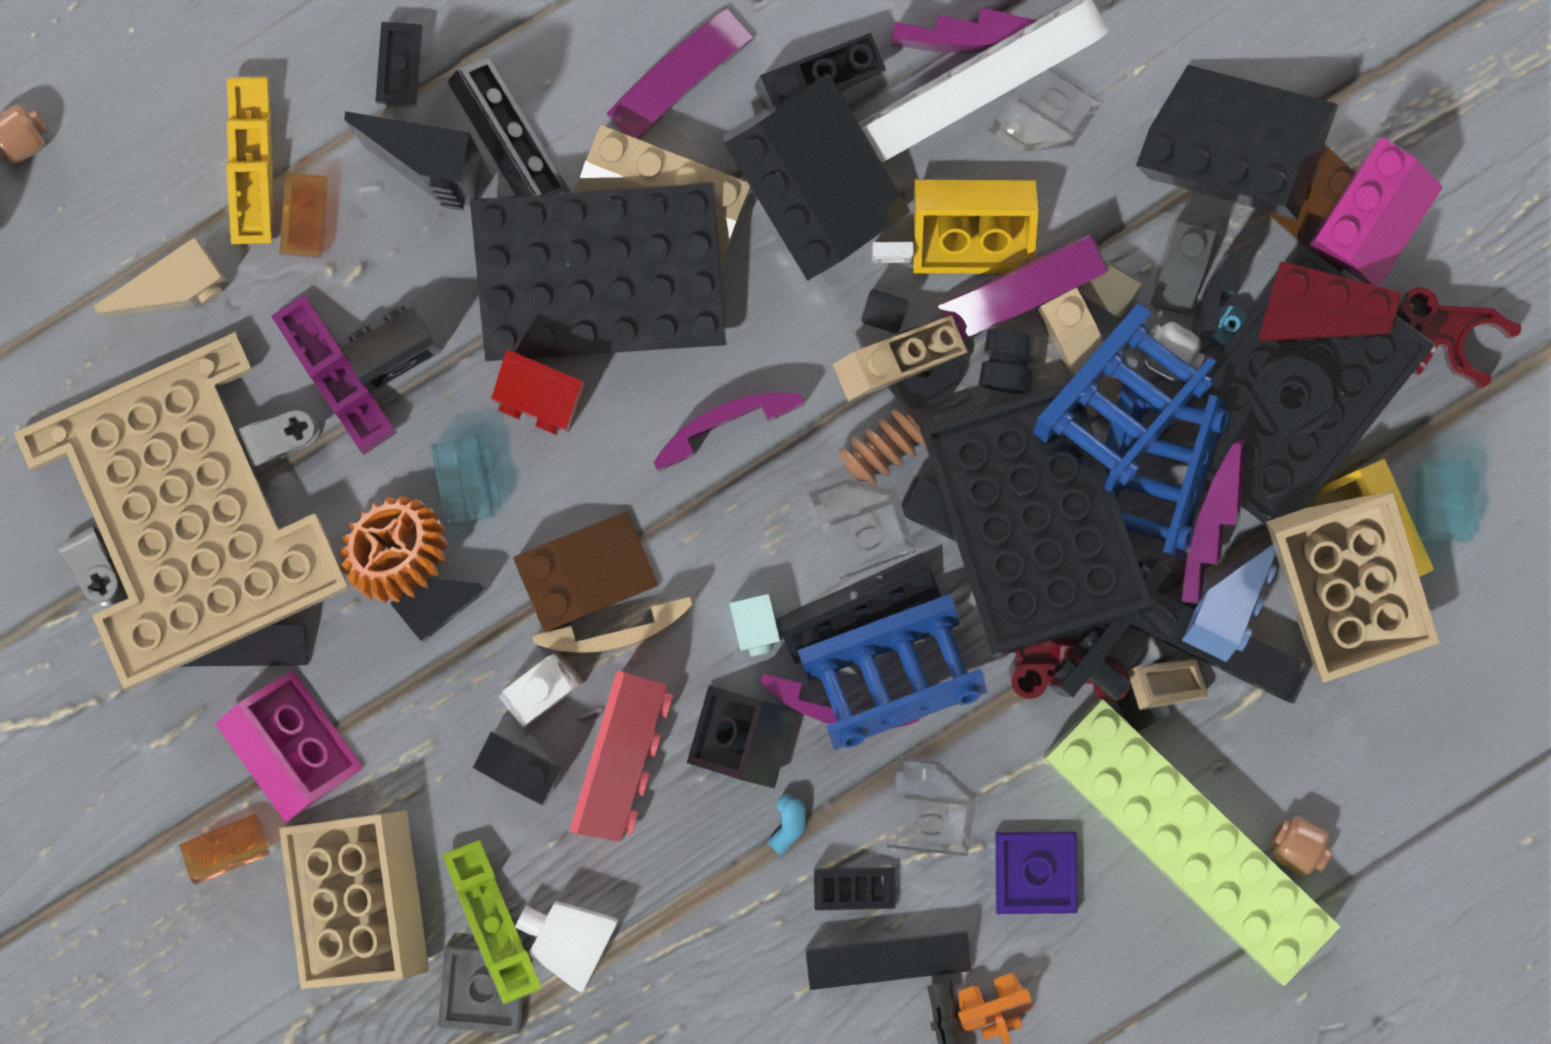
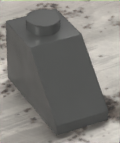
(1182, 267)

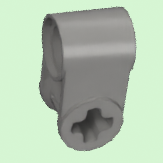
(272, 437)
(89, 563)

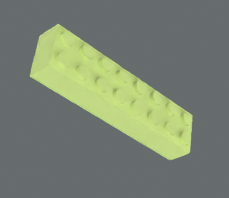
(1191, 842)

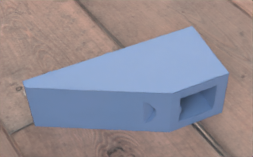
(1225, 609)

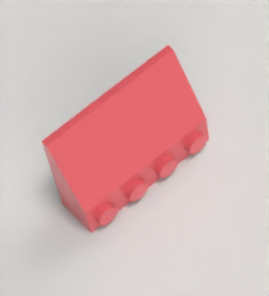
(620, 756)

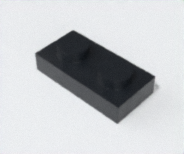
(399, 64)

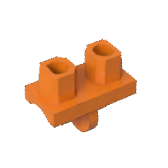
(1011, 1002)

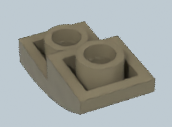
(1112, 291)

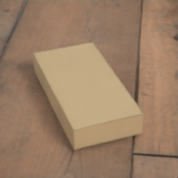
(1167, 683)

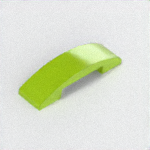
(491, 922)

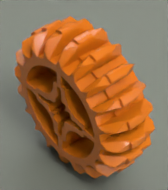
(393, 549)

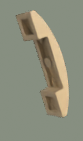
(565, 638)

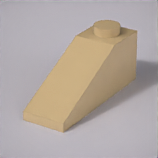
(173, 282)
(1076, 338)

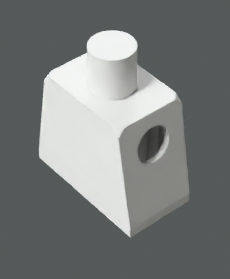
(541, 688)
(568, 940)

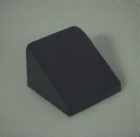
(884, 311)
(1141, 718)

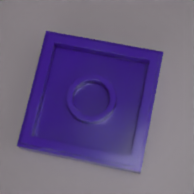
(1036, 872)

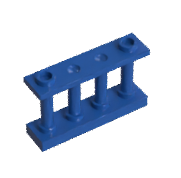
(1109, 361)
(1212, 421)
(888, 634)

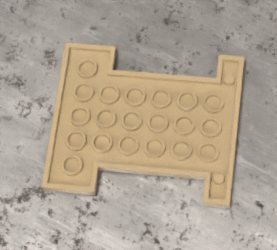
(183, 515)

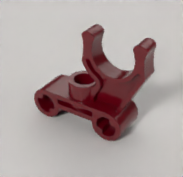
(1448, 329)
(1043, 660)

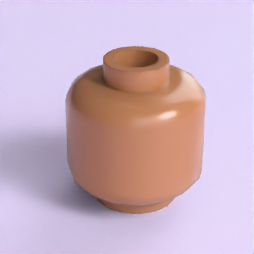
(20, 134)
(1300, 846)

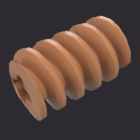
(882, 447)

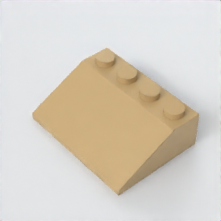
(628, 162)
(1353, 584)
(374, 910)

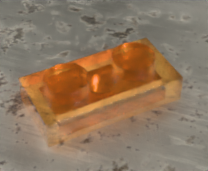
(303, 215)
(224, 849)

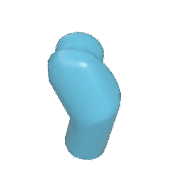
(793, 823)

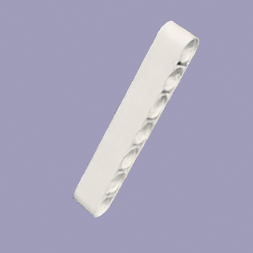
(984, 78)

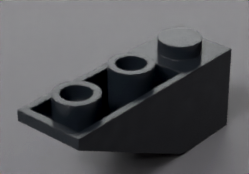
(846, 63)

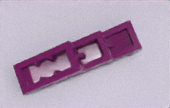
(960, 35)
(1025, 286)
(333, 374)
(1219, 508)

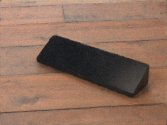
(505, 129)
(860, 604)
(267, 647)
(888, 960)

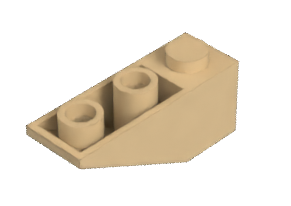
(899, 357)

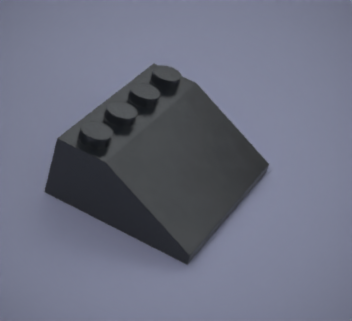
(1237, 141)
(431, 157)
(816, 175)

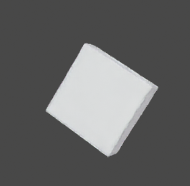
(892, 252)

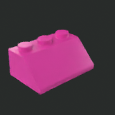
(1376, 213)
(288, 745)

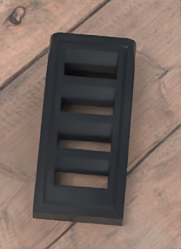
(820, 888)

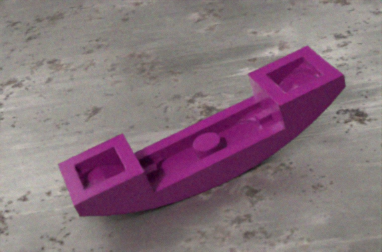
(679, 74)
(772, 405)
(789, 692)

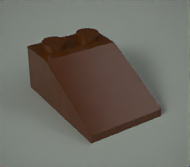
(585, 572)

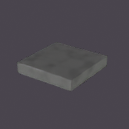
(470, 995)

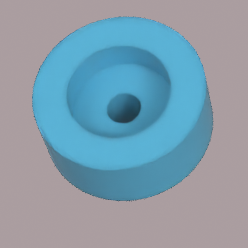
(1225, 333)

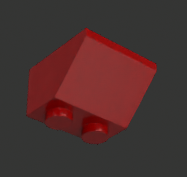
(537, 392)

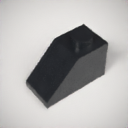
(436, 605)
(517, 768)

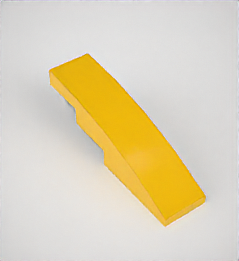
(249, 160)

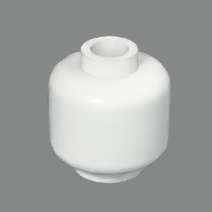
(1180, 342)

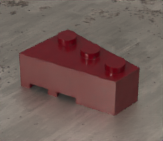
(1325, 305)

